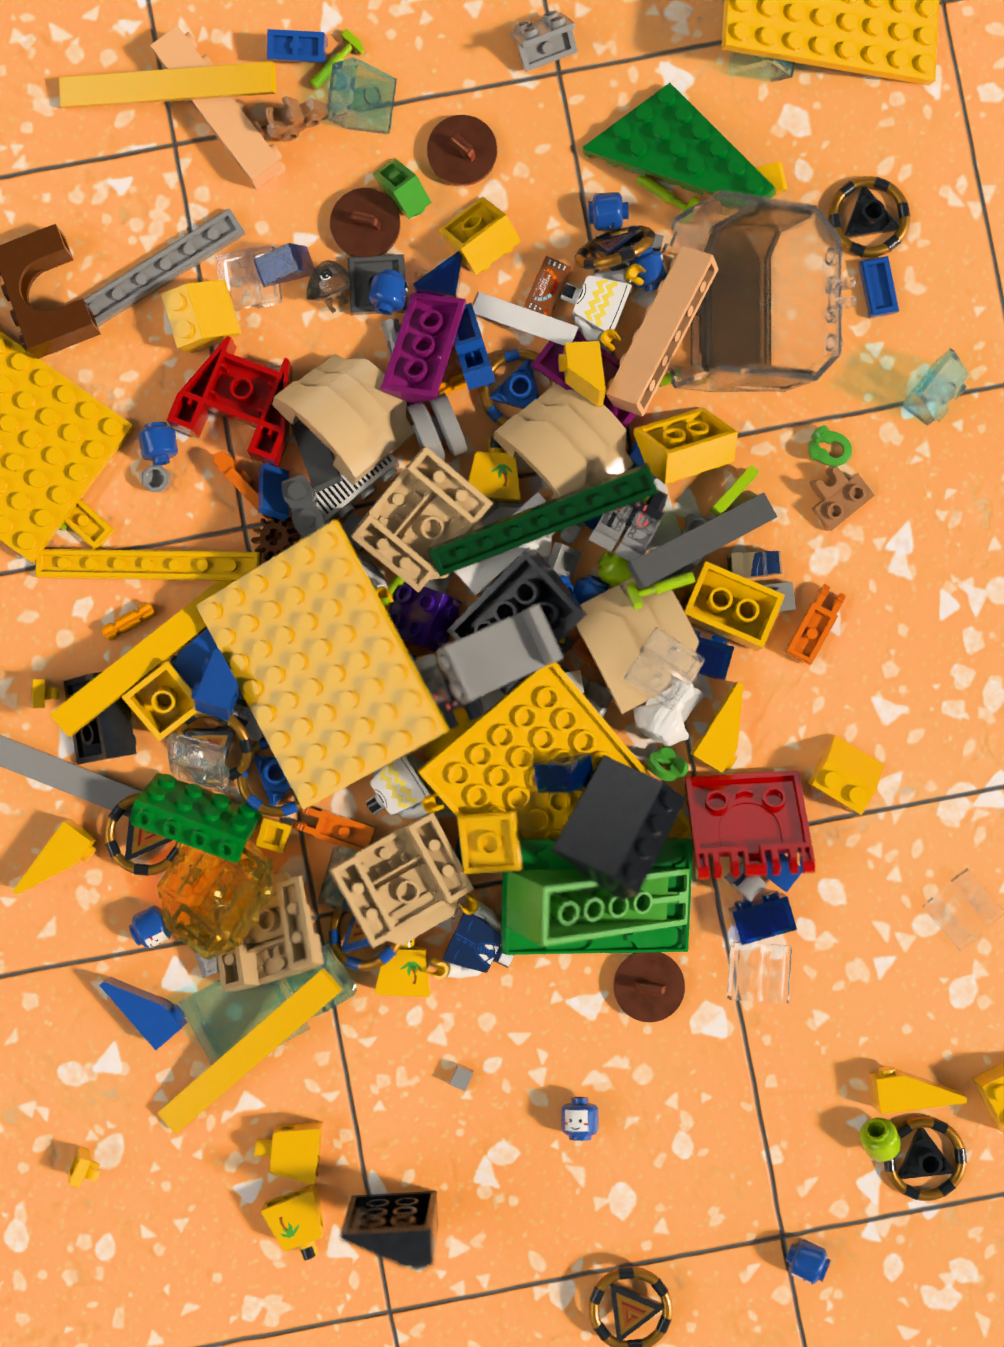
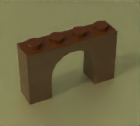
(20, 265)

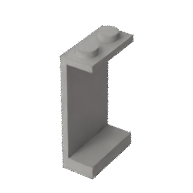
(499, 654)

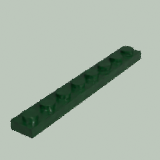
(543, 519)

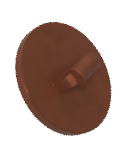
(462, 150)
(365, 223)
(649, 986)

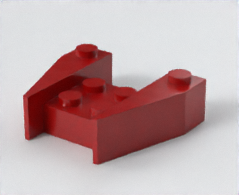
(239, 392)

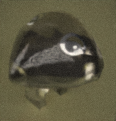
(328, 282)

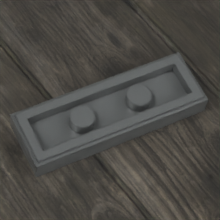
(316, 457)

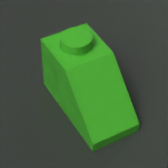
(402, 188)

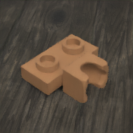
(292, 118)
(839, 497)

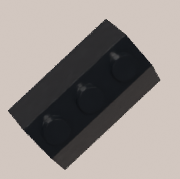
(106, 735)

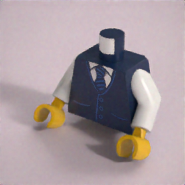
(473, 944)

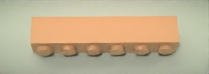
(223, 115)
(662, 330)

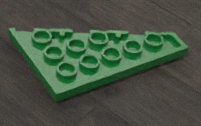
(678, 145)

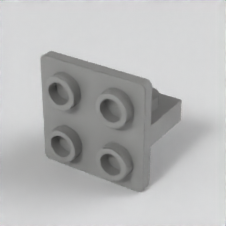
(544, 40)

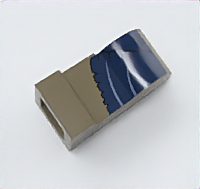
(755, 564)

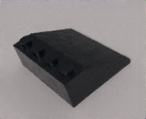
(520, 587)
(618, 827)
(394, 1227)

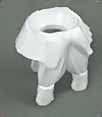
(663, 724)

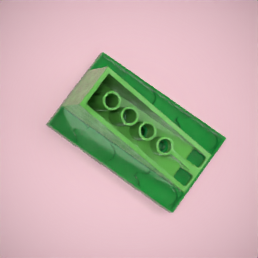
(562, 911)

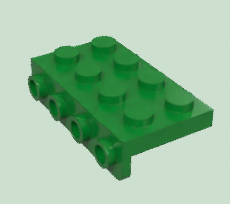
(195, 817)

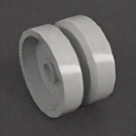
(438, 428)

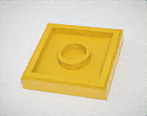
(489, 842)

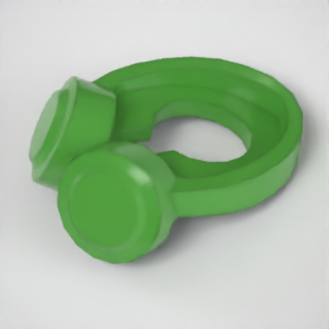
(823, 434)
(667, 756)

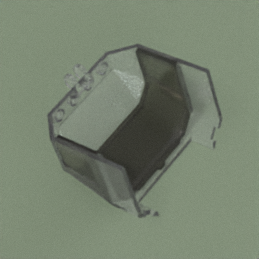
(775, 296)

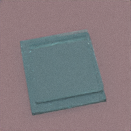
(226, 1017)

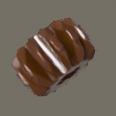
(268, 531)

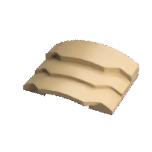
(348, 413)
(566, 440)
(417, 512)
(617, 633)
(403, 882)
(277, 944)

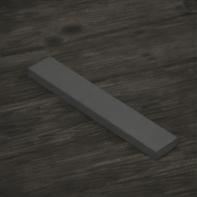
(701, 541)

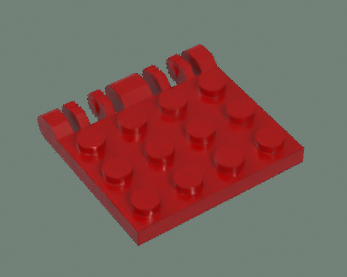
(750, 819)

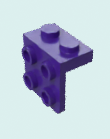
(423, 616)

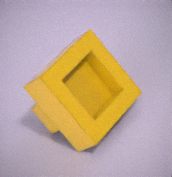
(40, 693)
(273, 835)
(82, 1168)

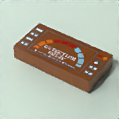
(547, 286)

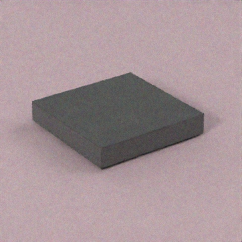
(361, 274)

